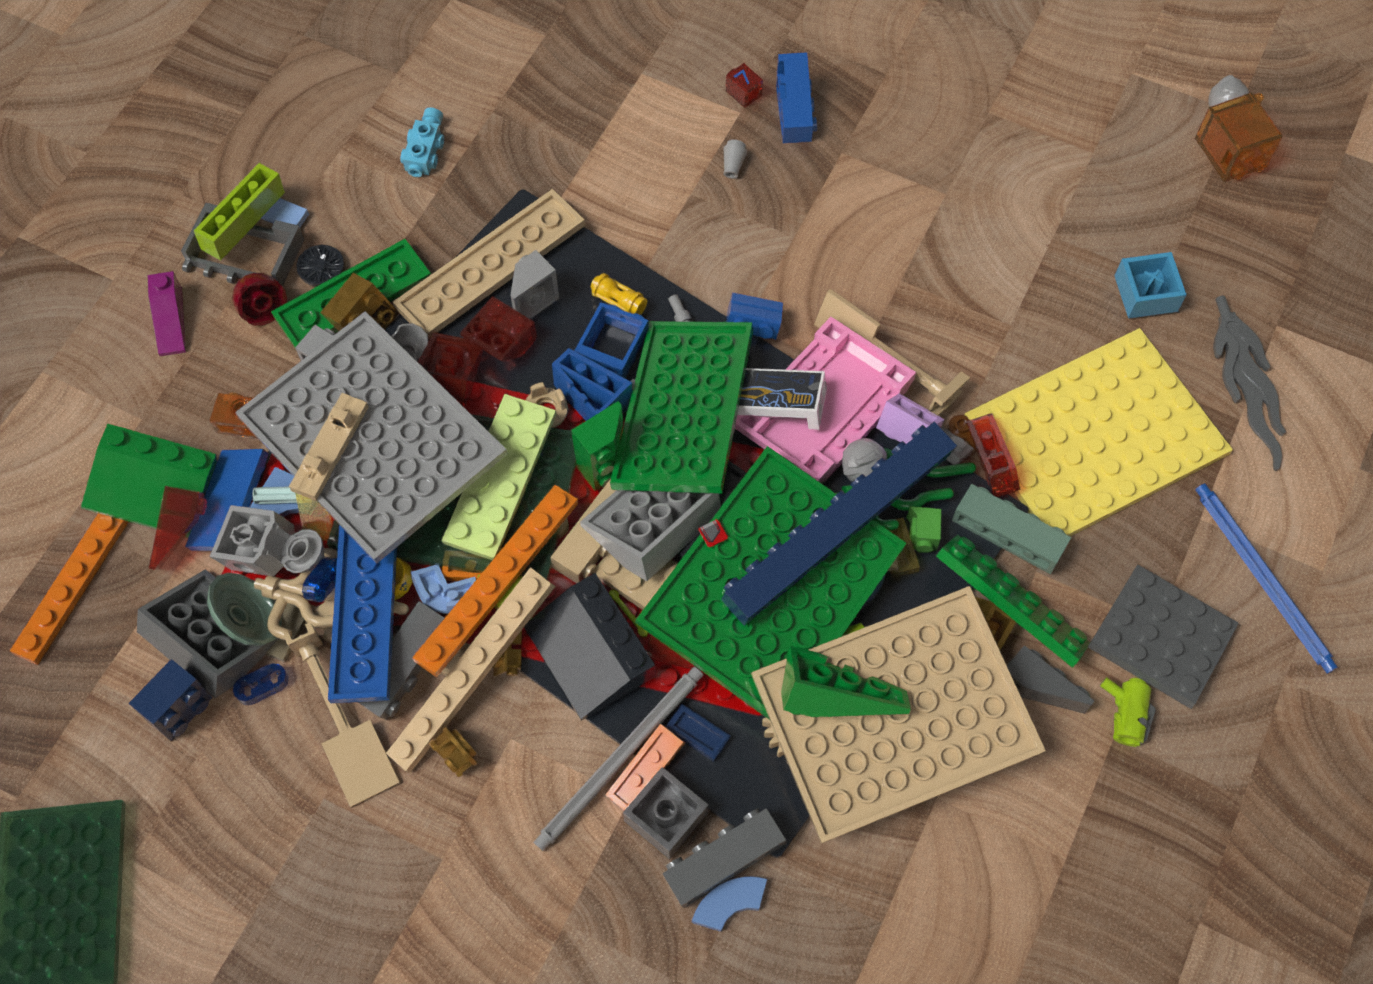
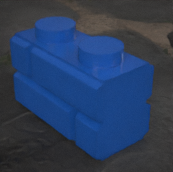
(763, 313)

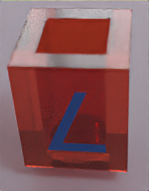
(744, 85)

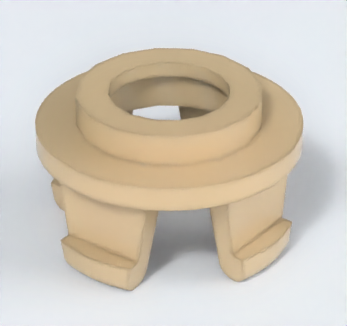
(541, 395)

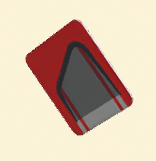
(713, 533)

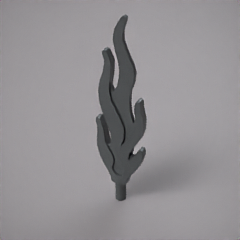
(1254, 383)

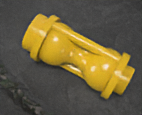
(627, 300)

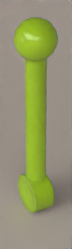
(615, 596)

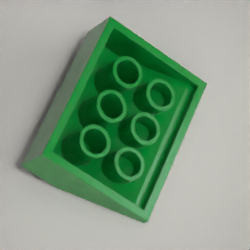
(133, 472)

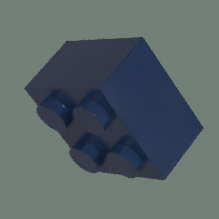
(171, 700)

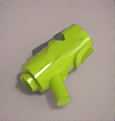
(1134, 711)

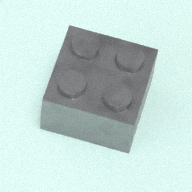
(665, 812)

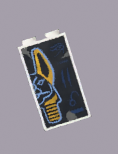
(784, 394)

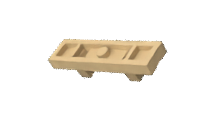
(328, 447)

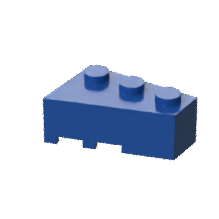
(795, 98)
(589, 385)

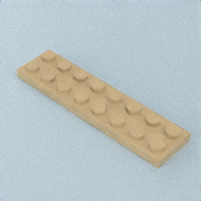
(488, 263)

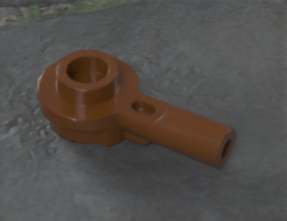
(958, 427)

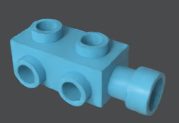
(425, 139)

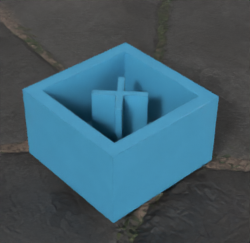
(1150, 285)

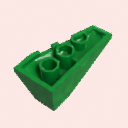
(825, 690)

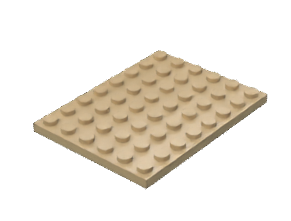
(959, 727)

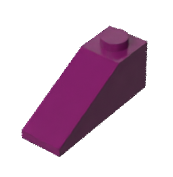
(167, 313)

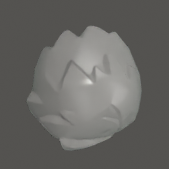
(1227, 89)
(860, 457)

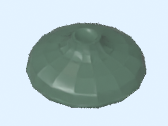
(240, 609)

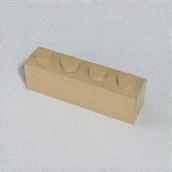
(579, 550)

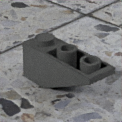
(1045, 684)

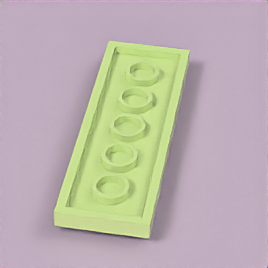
(492, 500)

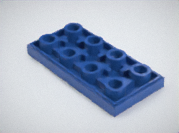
(230, 484)

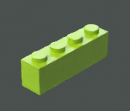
(239, 211)

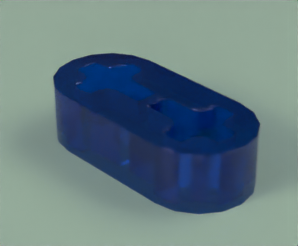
(320, 580)
(260, 684)

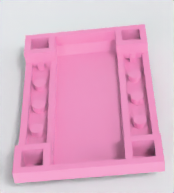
(858, 386)

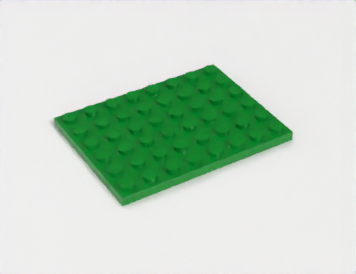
(814, 611)

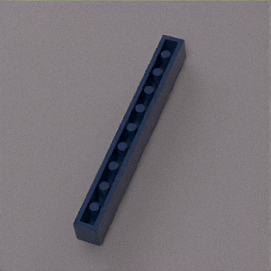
(838, 523)

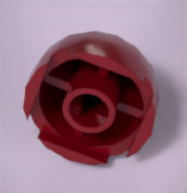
(256, 297)

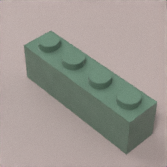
(1011, 528)

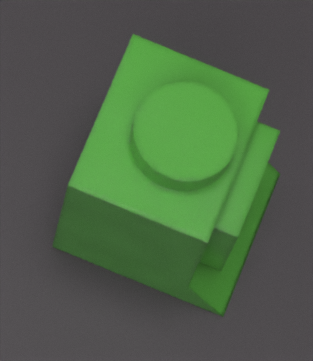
(924, 528)

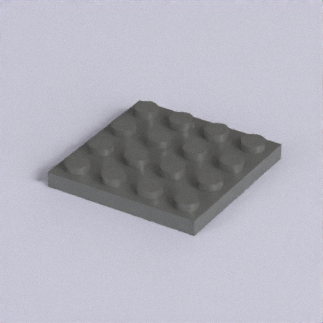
(1163, 636)

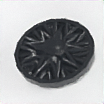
(319, 264)

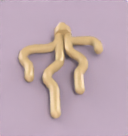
(291, 592)

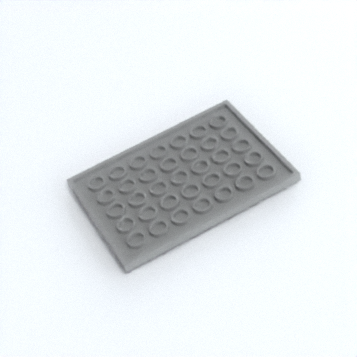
(408, 451)

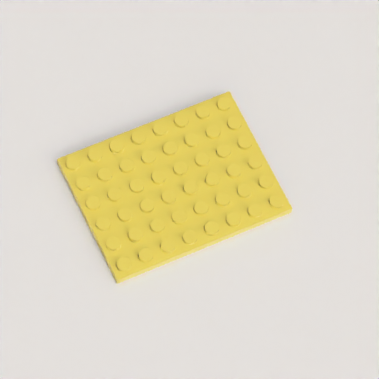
(1102, 433)

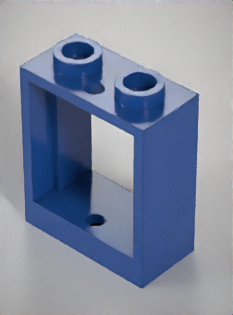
(620, 319)

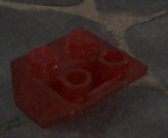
(500, 331)

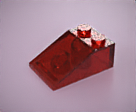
(452, 364)

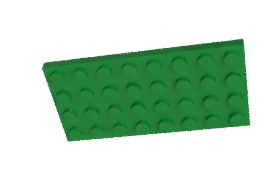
(683, 407)

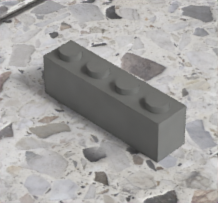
(404, 670)
(724, 857)

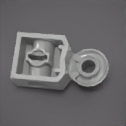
(264, 543)

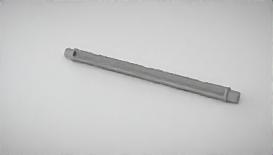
(618, 759)

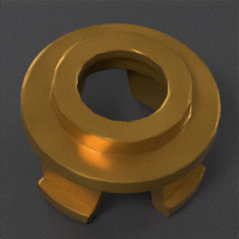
(455, 751)

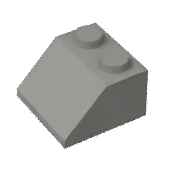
(533, 285)

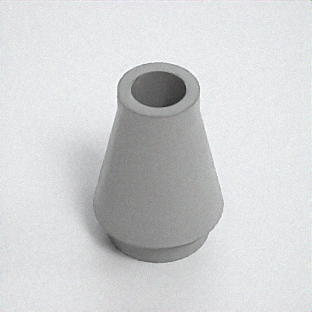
(734, 155)

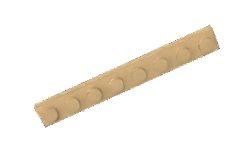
(470, 670)

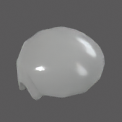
(411, 339)

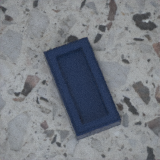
(698, 733)

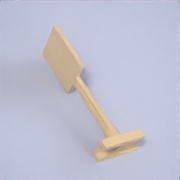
(867, 327)
(357, 751)

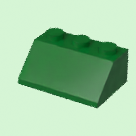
(597, 445)

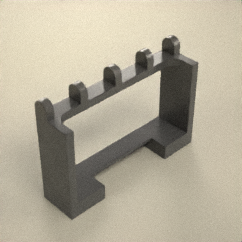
(281, 232)

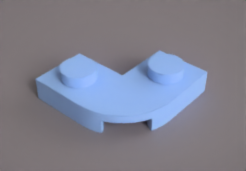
(436, 592)

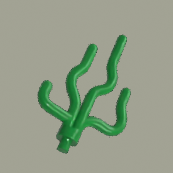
(924, 497)

